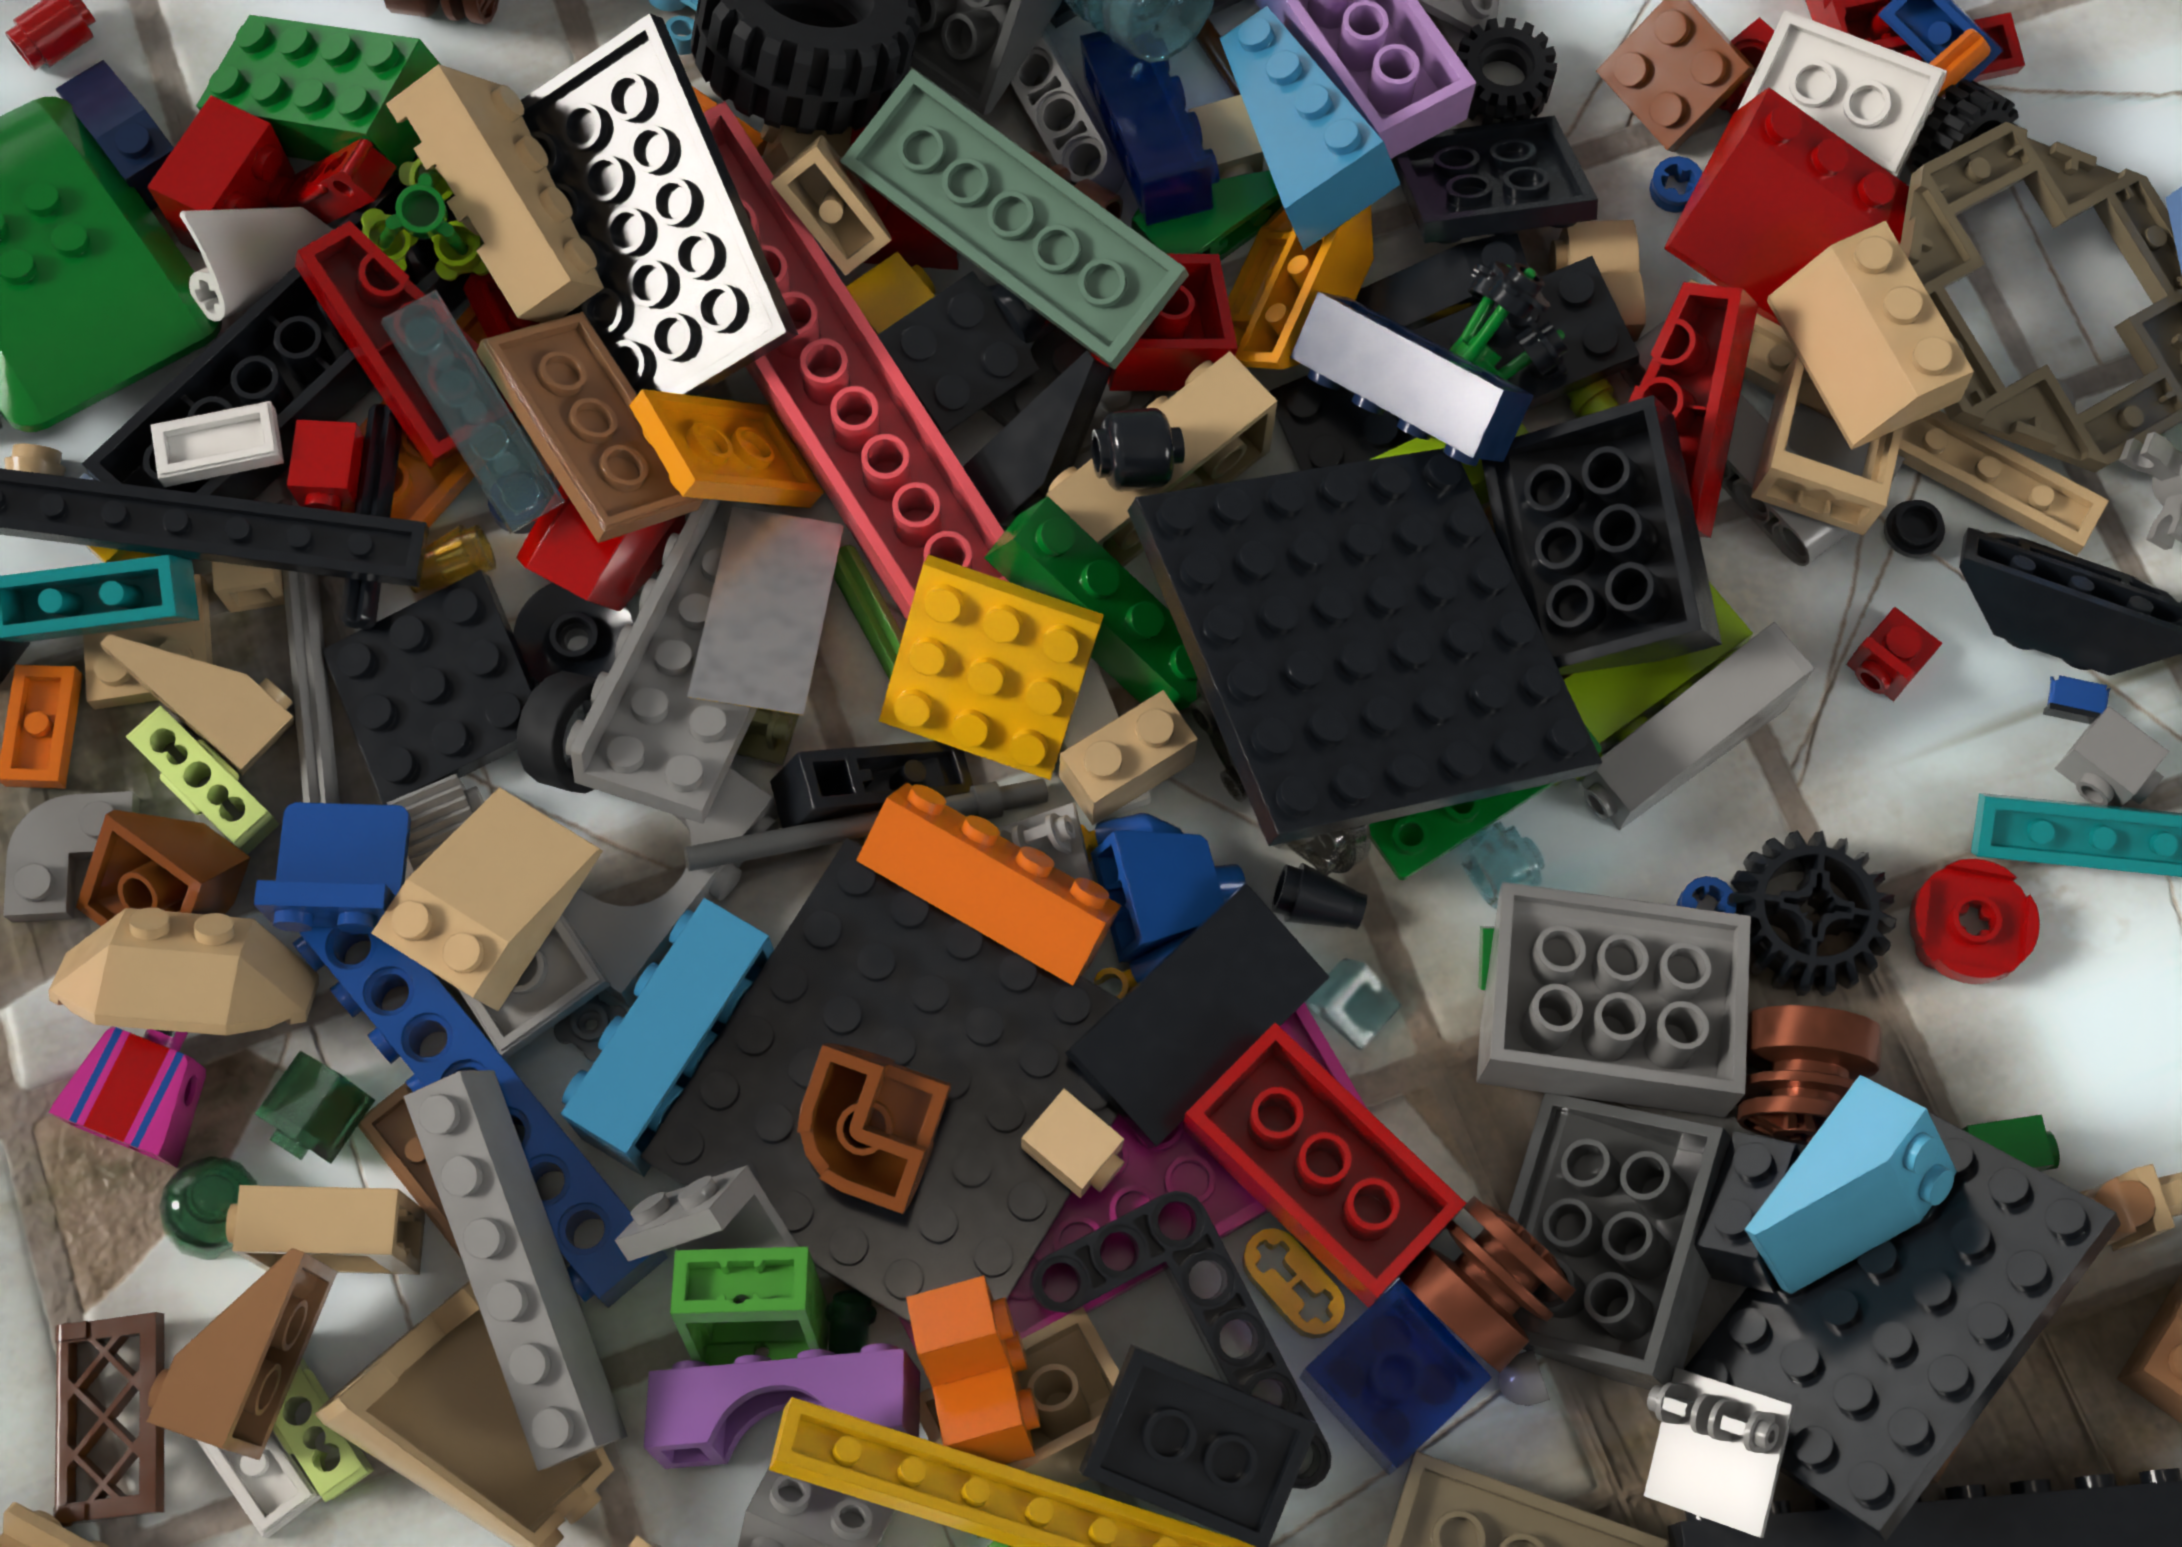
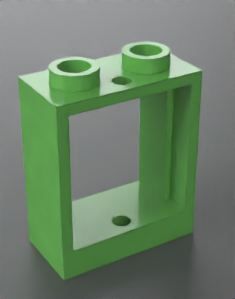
(780, 1308)

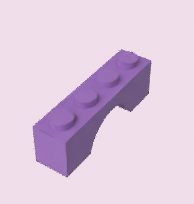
(704, 1410)

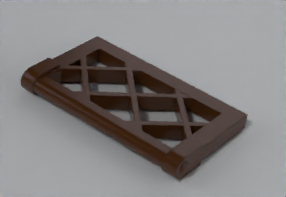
(147, 1446)

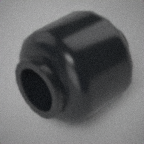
(1136, 449)

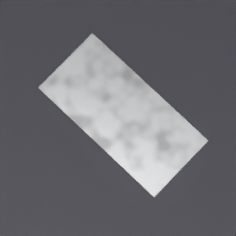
(766, 611)

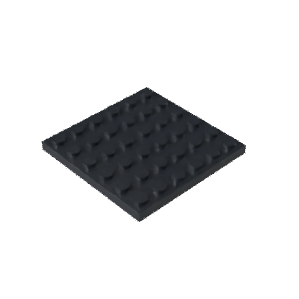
(1361, 642)
(938, 997)

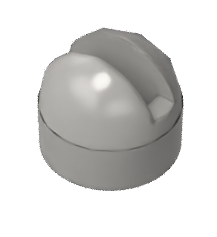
(1523, 1381)

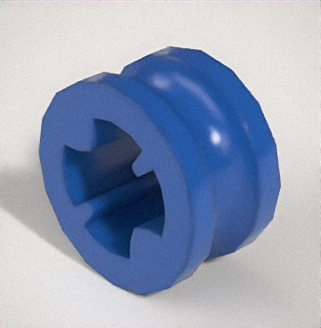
(1683, 170)
(1707, 885)

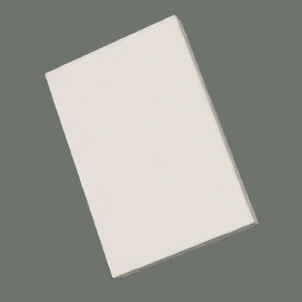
(1850, 87)

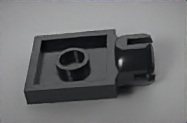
(965, 348)

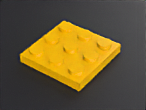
(990, 667)

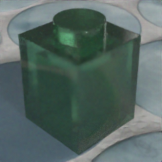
(313, 1109)

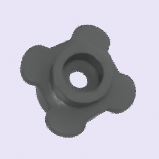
(574, 1031)

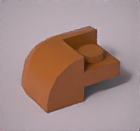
(870, 1124)

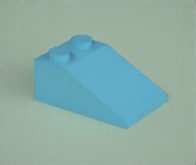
(1853, 1186)

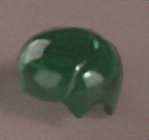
(197, 1205)

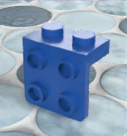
(336, 866)

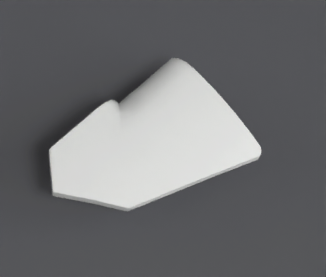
(245, 253)

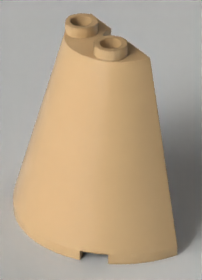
(449, 1425)

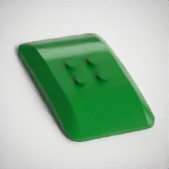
(85, 274)

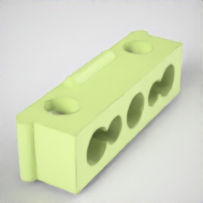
(202, 761)
(301, 1439)

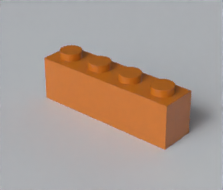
(989, 881)

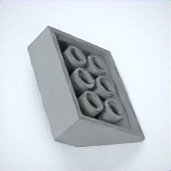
(1616, 1000)

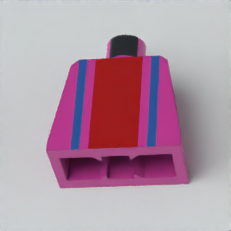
(135, 1093)

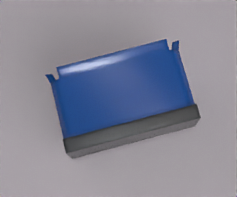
(2076, 699)

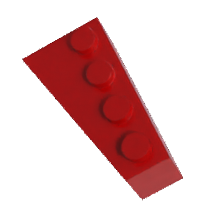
(1699, 380)

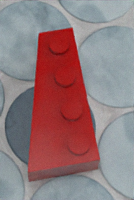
(357, 290)

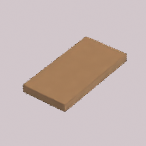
(582, 424)

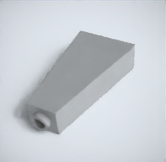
(1698, 727)

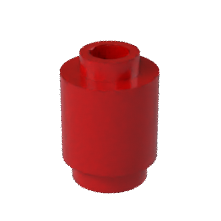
(51, 31)

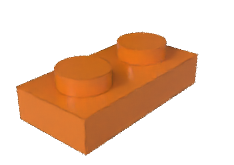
(40, 726)

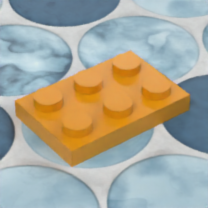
(725, 449)

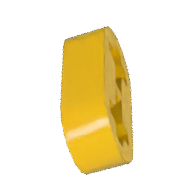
(1304, 1272)

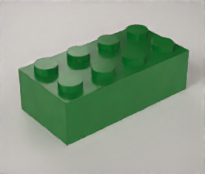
(322, 85)

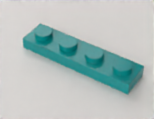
(2078, 834)

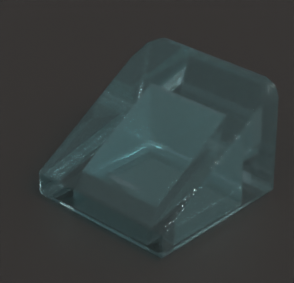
(1354, 1002)

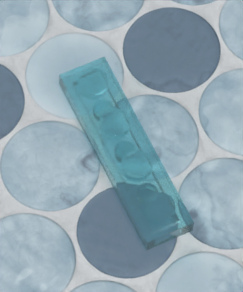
(472, 411)

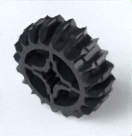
(1857, 914)

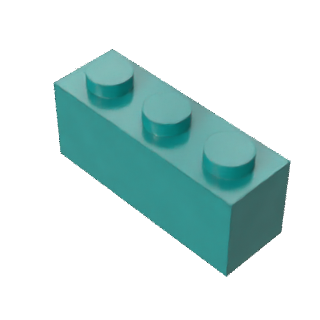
(97, 598)

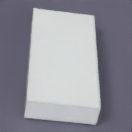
(217, 444)

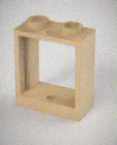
(1815, 487)
(336, 1225)

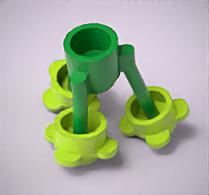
(424, 215)

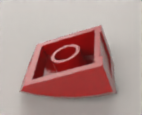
(602, 572)

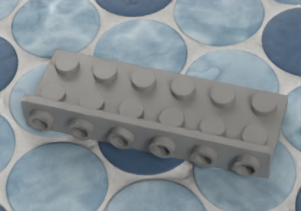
(642, 728)

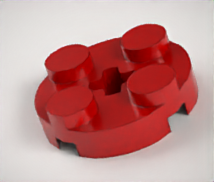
(2001, 902)

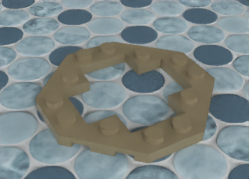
(2064, 184)

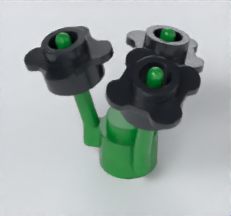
(1515, 292)

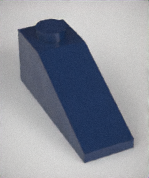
(118, 126)

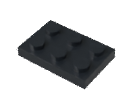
(1198, 1447)

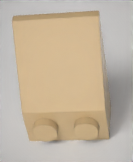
(488, 897)

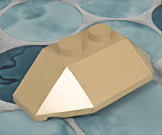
(184, 975)

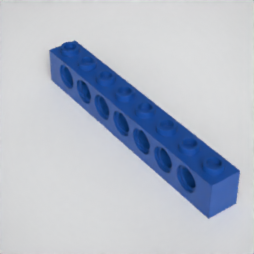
(547, 1147)

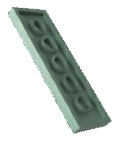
(1014, 218)

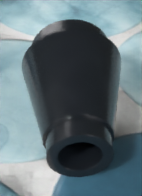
(1317, 899)

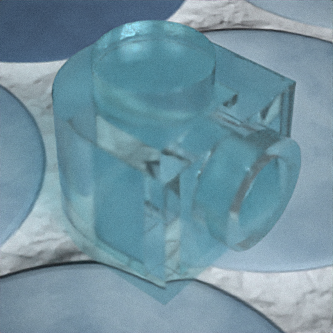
(1502, 857)

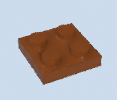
(1675, 71)

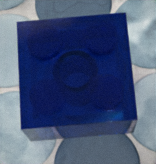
(1394, 1377)

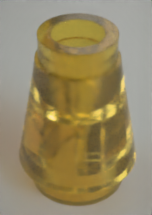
(455, 557)

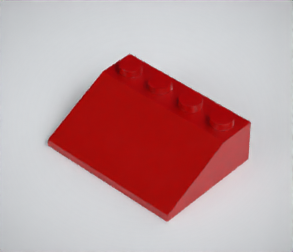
(1779, 198)

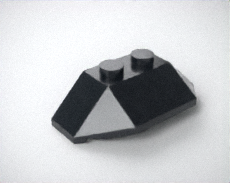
(2069, 604)

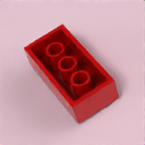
(1322, 1164)

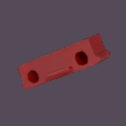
(340, 182)

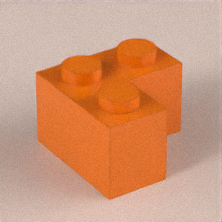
(973, 1369)

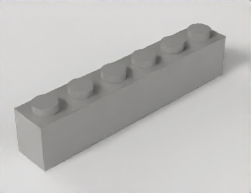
(515, 1267)

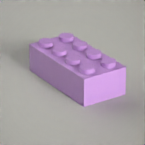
(1385, 63)

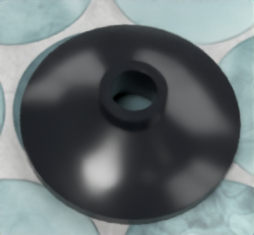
(557, 616)

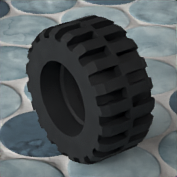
(806, 59)

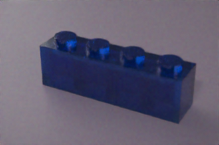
(1150, 130)

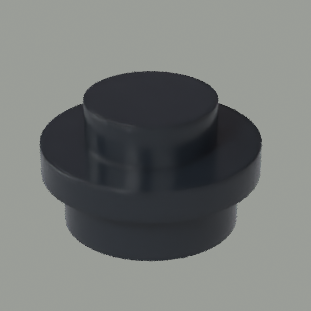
(1914, 528)

